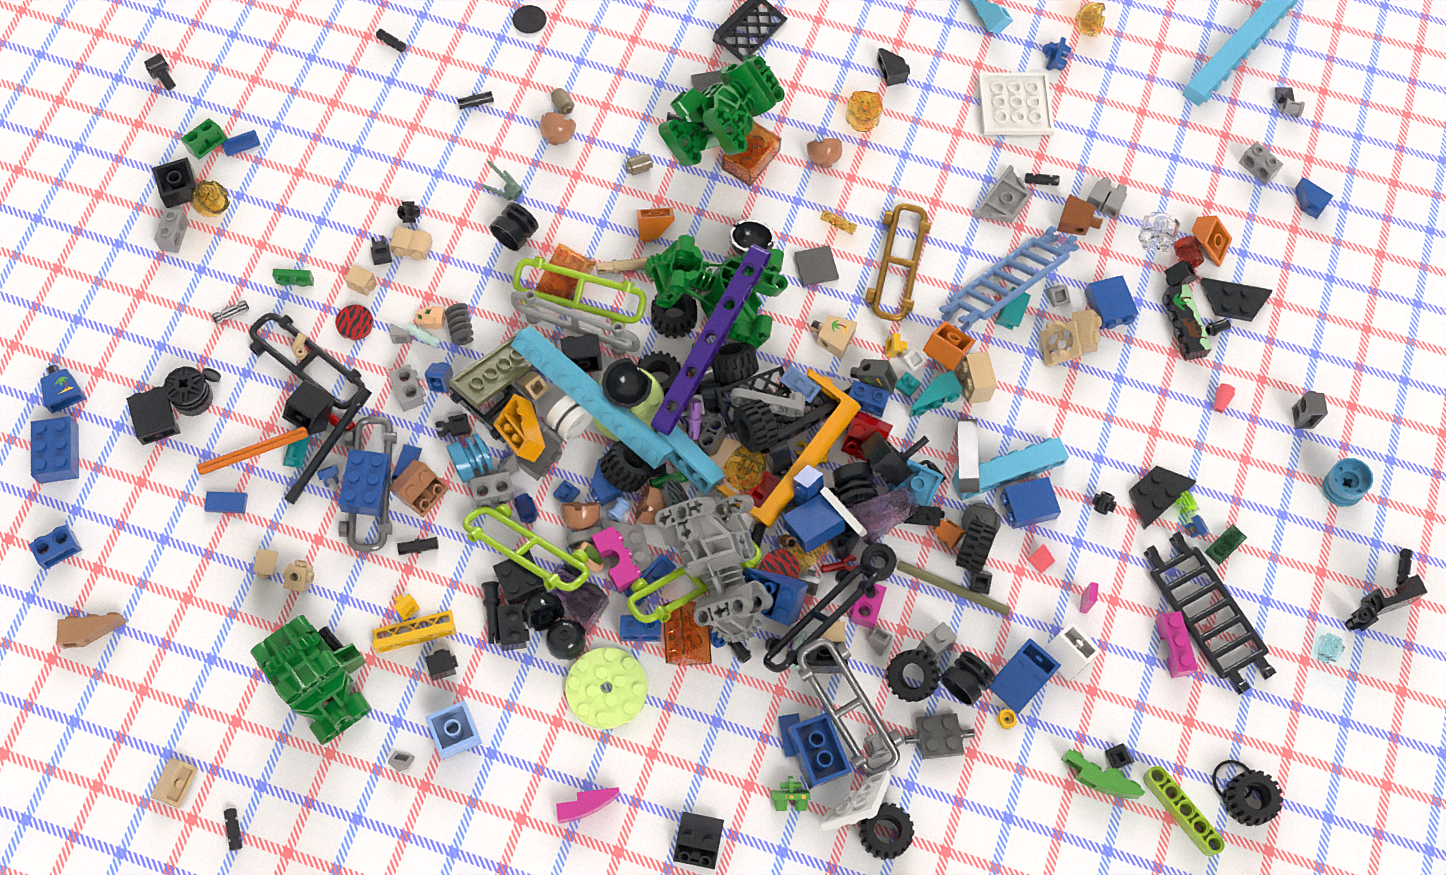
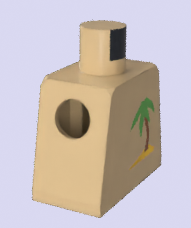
(834, 334)

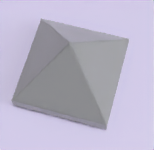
(400, 761)

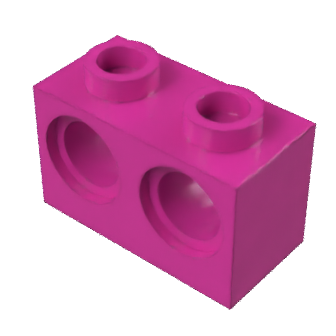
(871, 605)

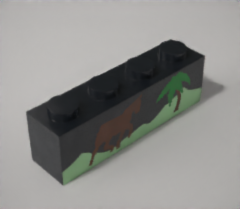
(1186, 322)

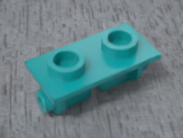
(296, 452)

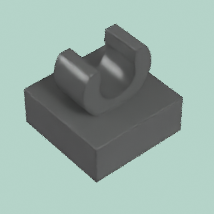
(811, 580)

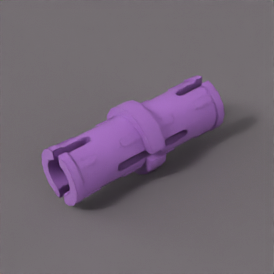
(694, 419)

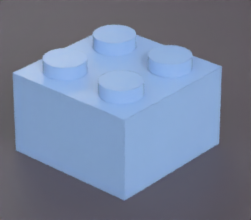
(453, 730)

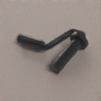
(916, 447)

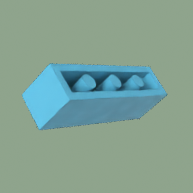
(693, 461)

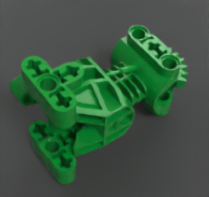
(724, 110)
(682, 271)
(309, 674)

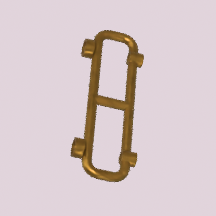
(874, 295)

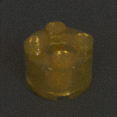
(864, 110)
(744, 468)

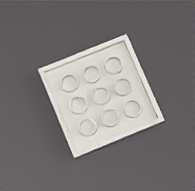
(1016, 103)

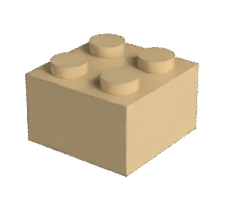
(977, 377)

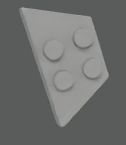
(1005, 198)
(635, 540)

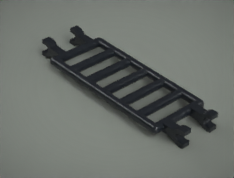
(1232, 671)

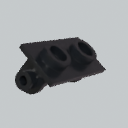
(926, 516)
(1362, 618)

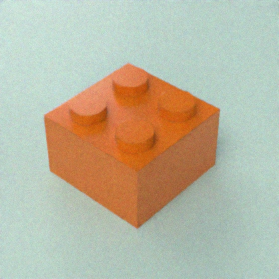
(948, 345)

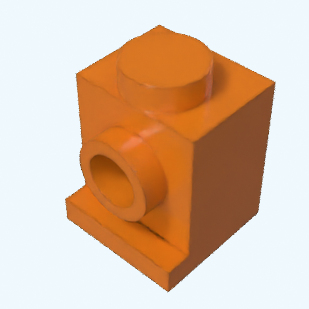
(949, 532)

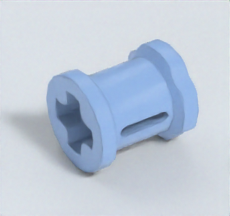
(618, 509)

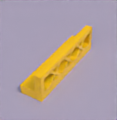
(415, 636)

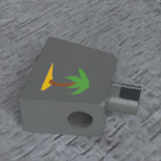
(876, 373)

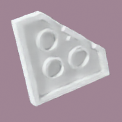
(858, 804)

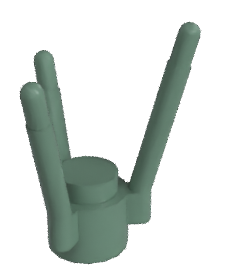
(512, 189)

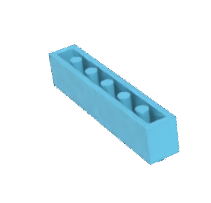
(1017, 466)

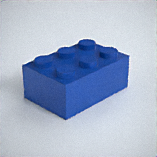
(54, 449)
(364, 482)
(818, 750)

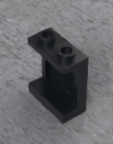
(152, 415)
(1407, 594)

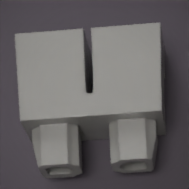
(1114, 196)

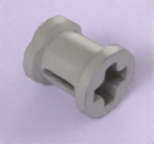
(1293, 107)
(876, 746)

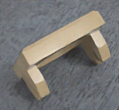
(1063, 355)

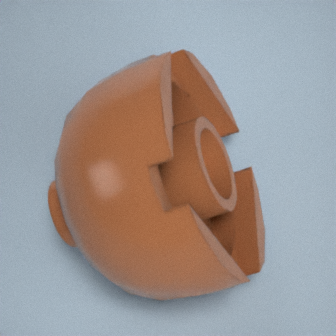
(556, 129)
(825, 152)
(649, 506)
(580, 515)

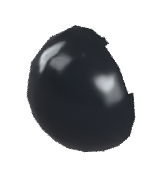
(750, 232)
(625, 384)

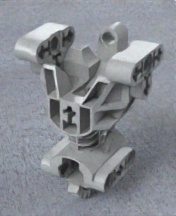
(715, 550)

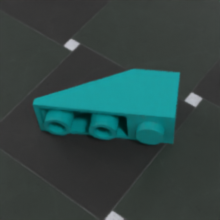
(940, 391)

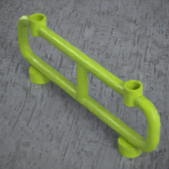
(626, 286)
(502, 514)
(641, 589)

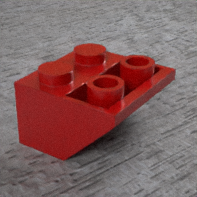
(861, 430)

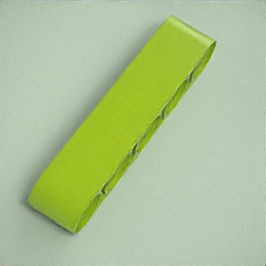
(1193, 814)

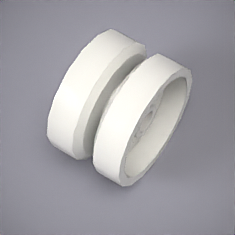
(568, 418)

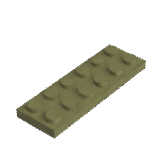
(492, 373)

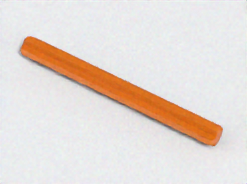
(252, 450)

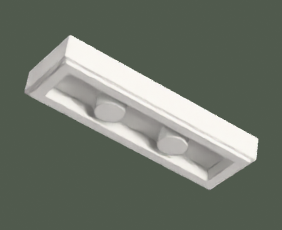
(843, 511)

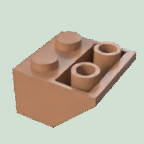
(418, 488)

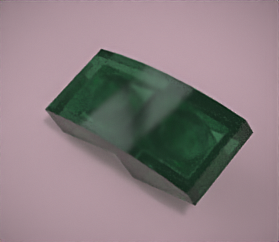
(1226, 544)

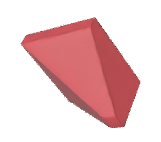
(1041, 559)

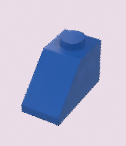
(1312, 197)
(438, 377)
(601, 489)

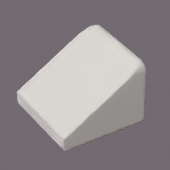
(913, 358)

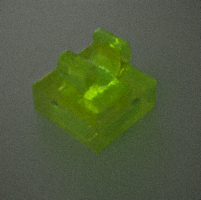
(1189, 501)

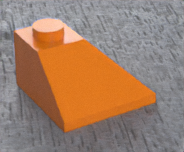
(653, 222)
(1212, 237)

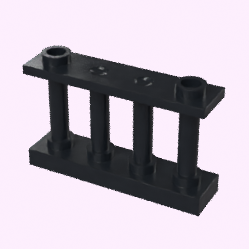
(485, 419)

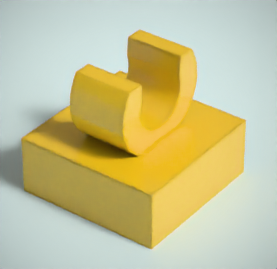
(894, 345)
(405, 606)

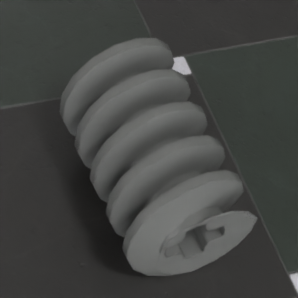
(459, 324)

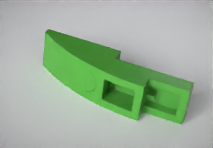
(1108, 782)

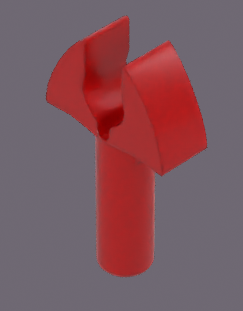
(839, 565)

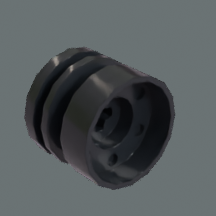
(514, 226)
(195, 397)
(854, 483)
(968, 678)

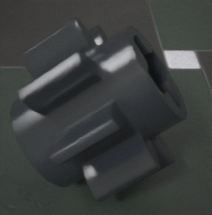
(408, 212)
(1104, 503)

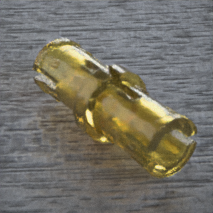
(838, 222)

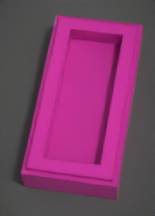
(1089, 597)

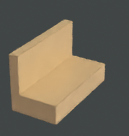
(174, 782)

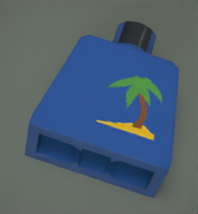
(60, 389)

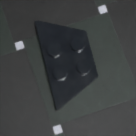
(1235, 299)
(1157, 493)

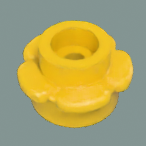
(1006, 714)

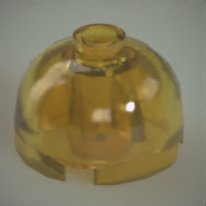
(1090, 19)
(209, 199)

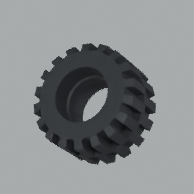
(678, 325)
(735, 362)
(661, 363)
(755, 426)
(625, 468)
(976, 546)
(897, 682)
(1267, 790)
(882, 849)

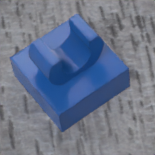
(329, 472)
(566, 492)
(1199, 525)

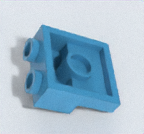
(922, 482)

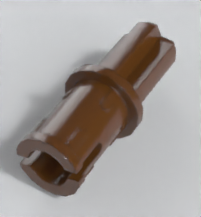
(786, 542)

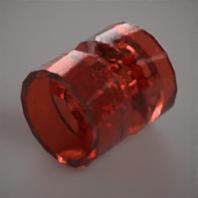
(1187, 250)

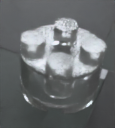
(1158, 231)

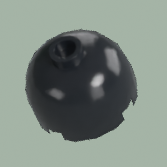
(542, 611)
(565, 639)

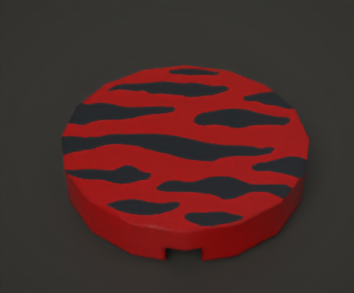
(354, 322)
(781, 563)

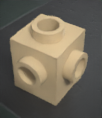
(298, 576)

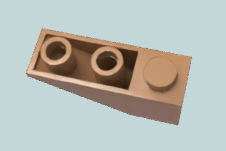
(80, 632)

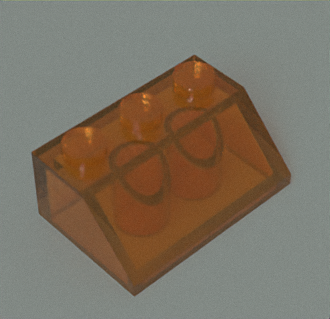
(684, 639)

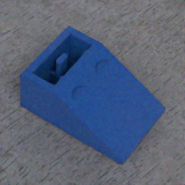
(786, 592)
(1024, 675)

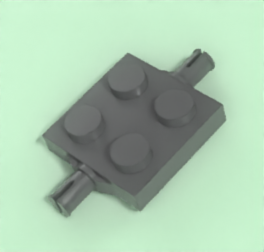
(939, 736)

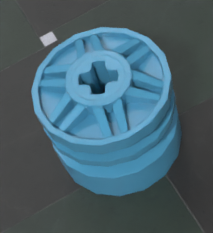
(470, 457)
(1353, 475)

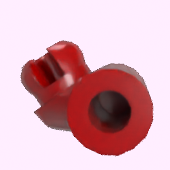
(333, 420)

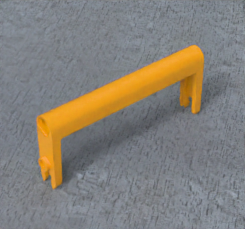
(811, 455)

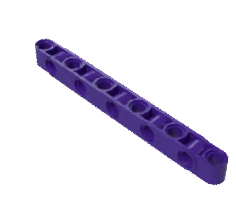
(704, 353)

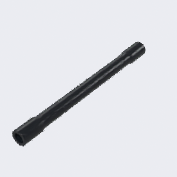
(358, 402)

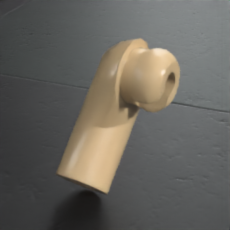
(298, 347)

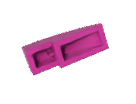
(586, 804)

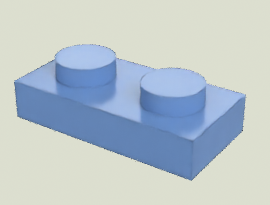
(800, 383)

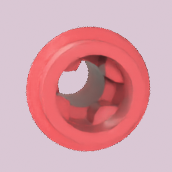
(1223, 397)

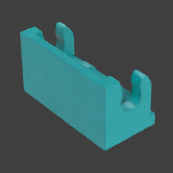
(1012, 313)

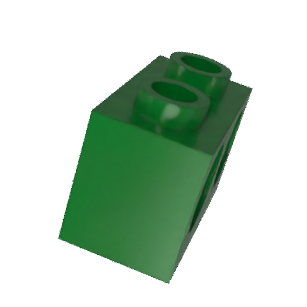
(203, 138)

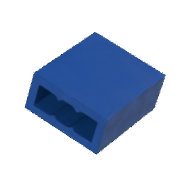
(1112, 302)
(1030, 503)
(814, 523)

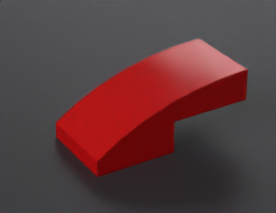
(764, 489)

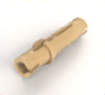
(621, 265)

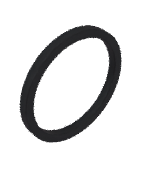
(1215, 772)

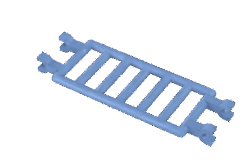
(976, 314)

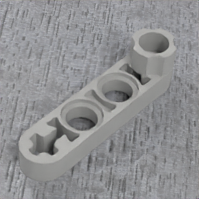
(791, 406)

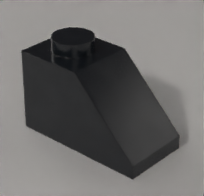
(892, 67)
(779, 458)

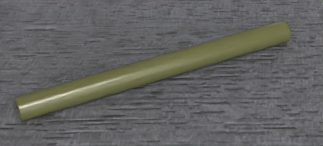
(953, 588)

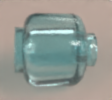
(1329, 648)

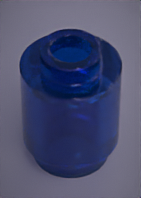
(526, 508)

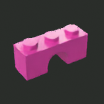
(610, 544)
(1181, 656)

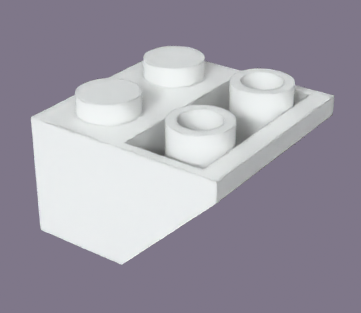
(1072, 650)

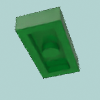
(293, 277)

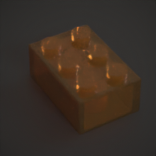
(760, 151)

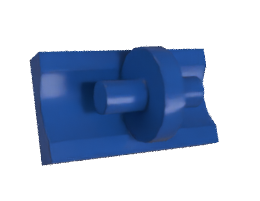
(1054, 53)

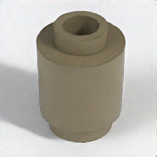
(562, 101)
(639, 164)

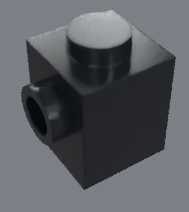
(1180, 274)
(441, 664)

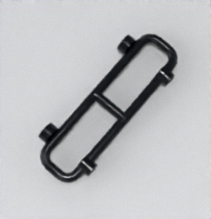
(259, 346)
(843, 578)

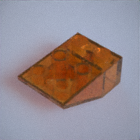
(563, 285)

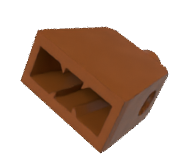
(1078, 217)

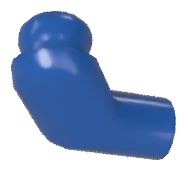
(715, 641)

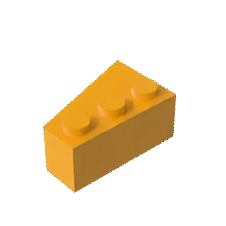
(520, 428)

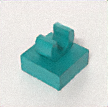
(907, 384)

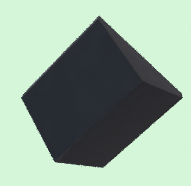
(821, 661)

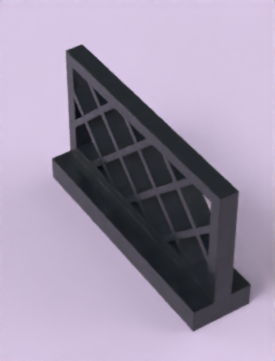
(737, 20)
(808, 420)
(730, 424)

